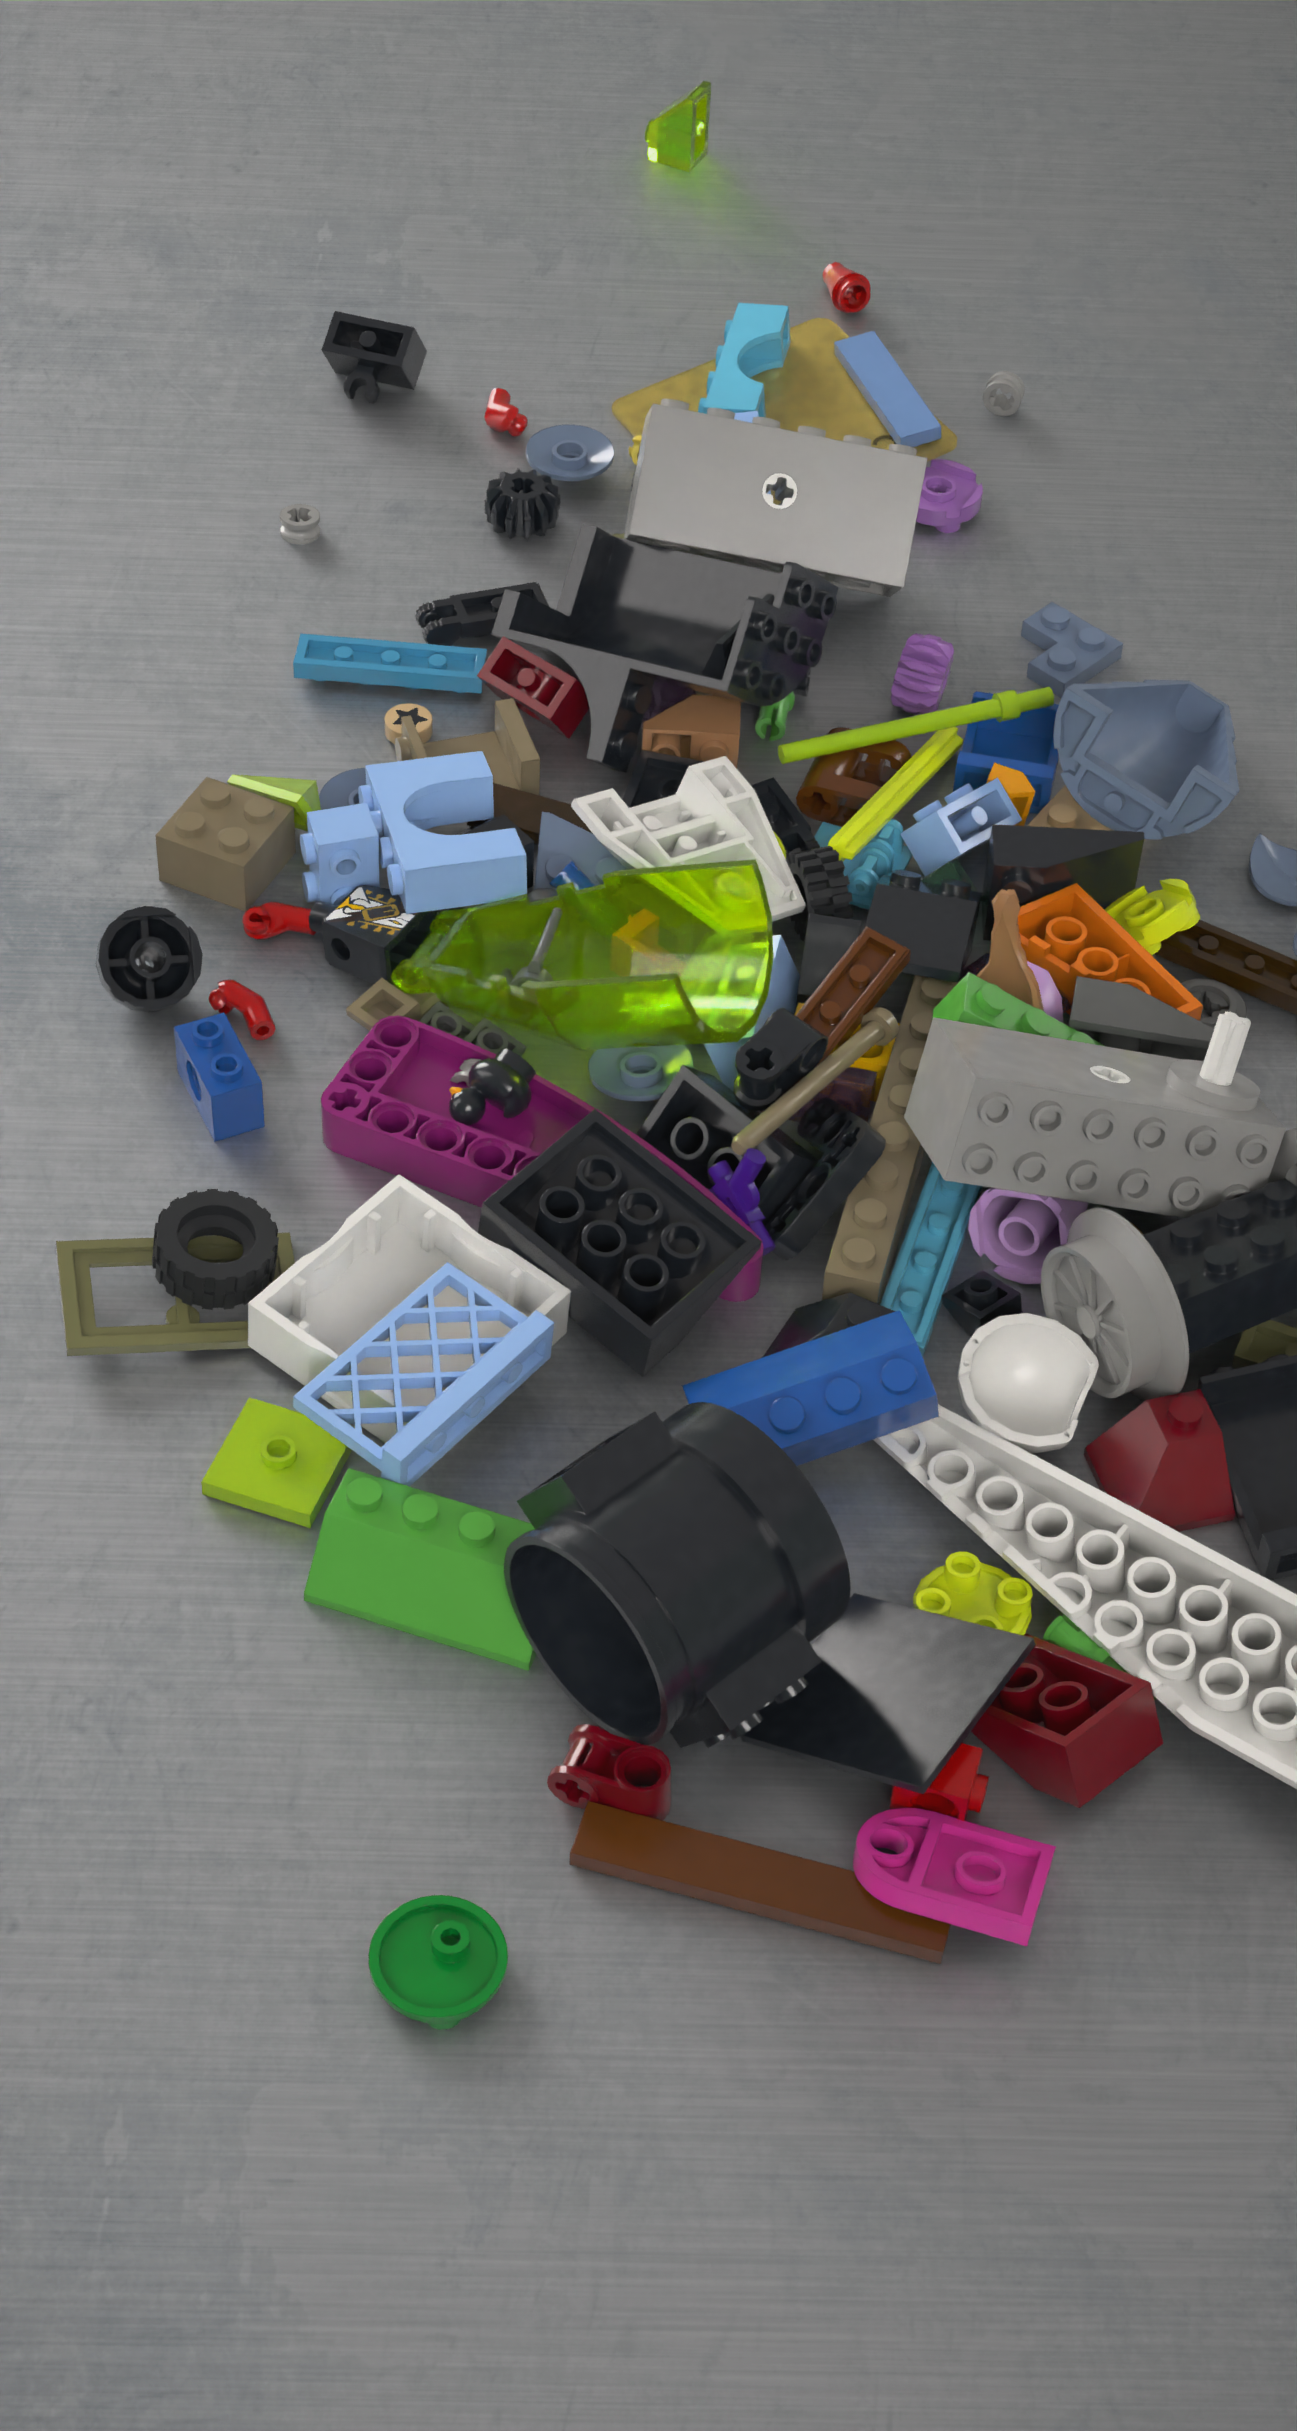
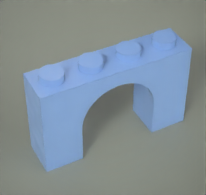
(434, 868)

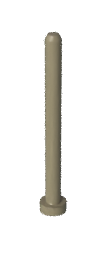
(877, 1028)

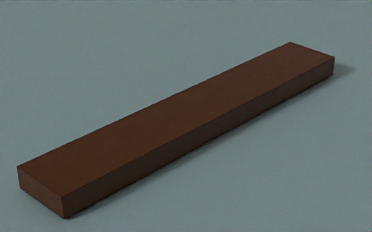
(749, 1880)

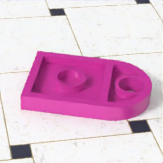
(954, 1871)

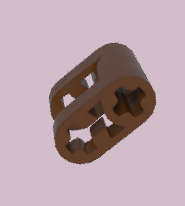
(848, 777)

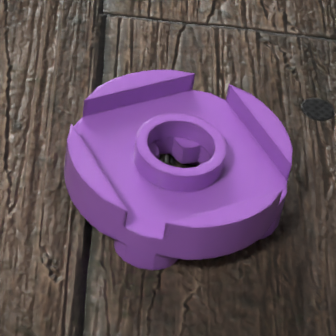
(958, 499)

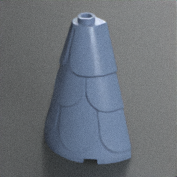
(1147, 754)

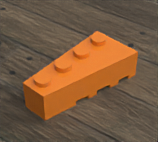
(1078, 938)

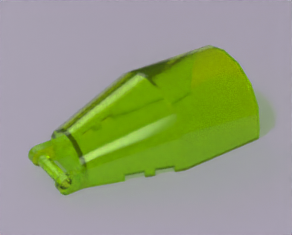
(631, 962)

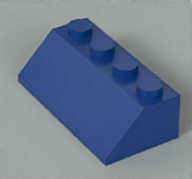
(830, 1389)

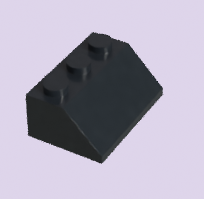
(696, 1129)

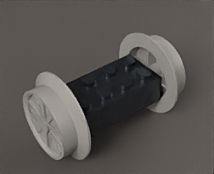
(1178, 1288)

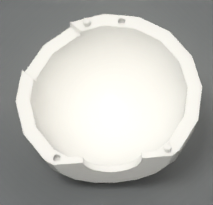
(1026, 1380)

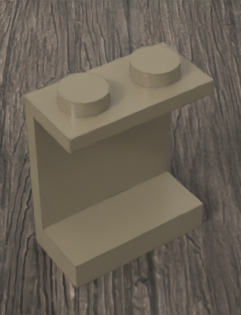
(506, 750)

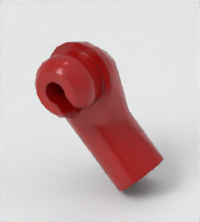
(502, 415)
(252, 1006)

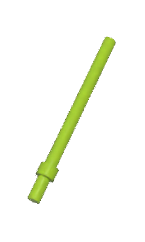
(1002, 706)

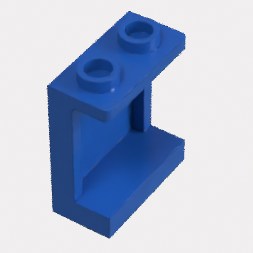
(1015, 743)

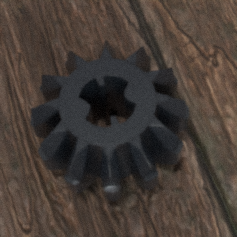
(522, 504)

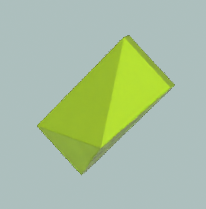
(297, 793)

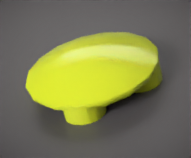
(976, 1594)

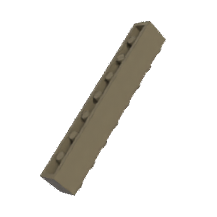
(880, 1201)

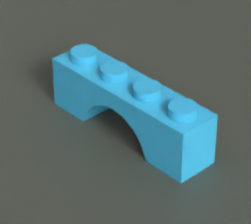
(753, 343)

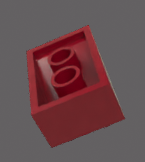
(1070, 1723)

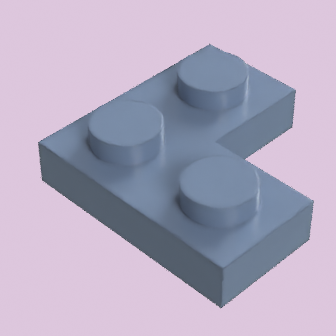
(1071, 646)

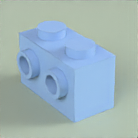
(959, 826)
(339, 852)

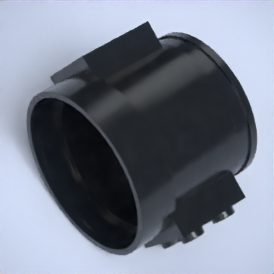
(678, 1577)

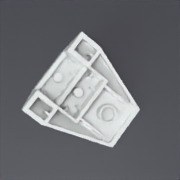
(706, 821)

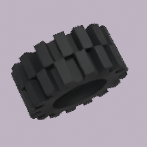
(821, 885)

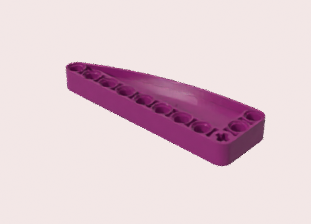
(395, 1116)

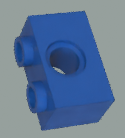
(219, 1077)

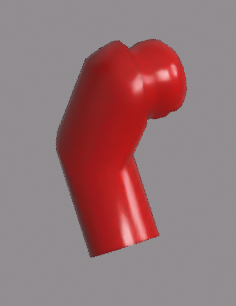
(274, 919)

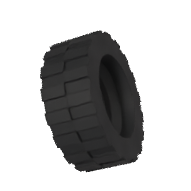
(207, 1282)

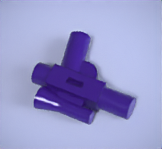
(740, 1192)

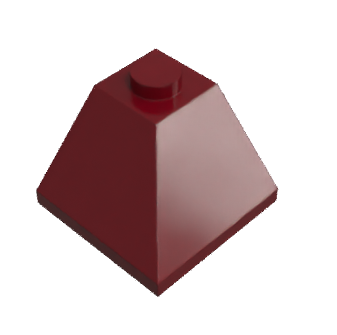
(1166, 1462)

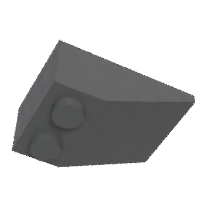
(1136, 1021)

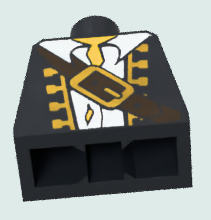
(369, 932)

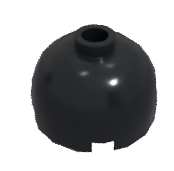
(163, 942)

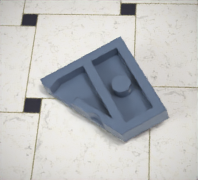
(564, 842)

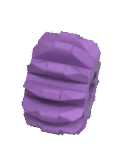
(922, 674)

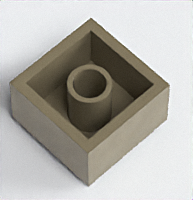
(226, 844)

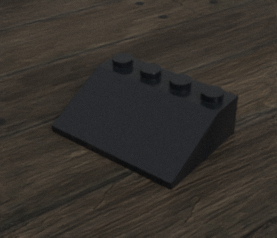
(622, 1236)

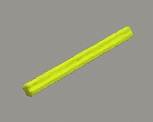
(895, 793)

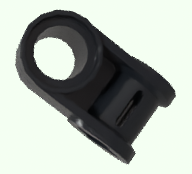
(776, 1059)

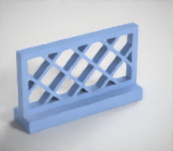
(468, 1395)

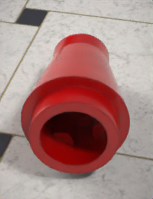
(846, 287)

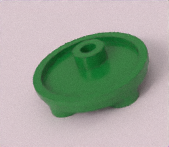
(438, 1959)

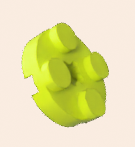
(1156, 914)

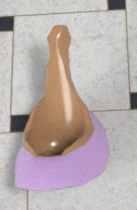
(1009, 965)

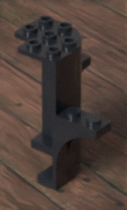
(655, 615)

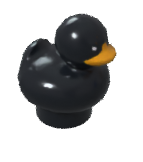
(499, 1082)

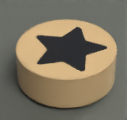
(420, 715)

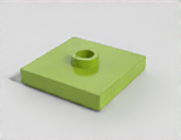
(276, 1464)

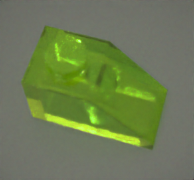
(681, 130)

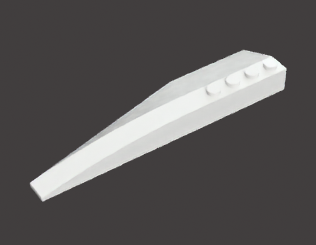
(1154, 1599)

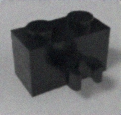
(373, 353)

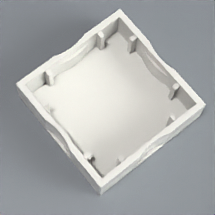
(367, 1271)

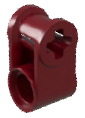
(611, 1772)

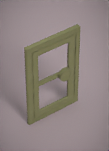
(182, 1321)

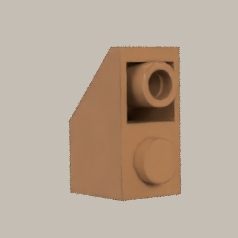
(696, 729)

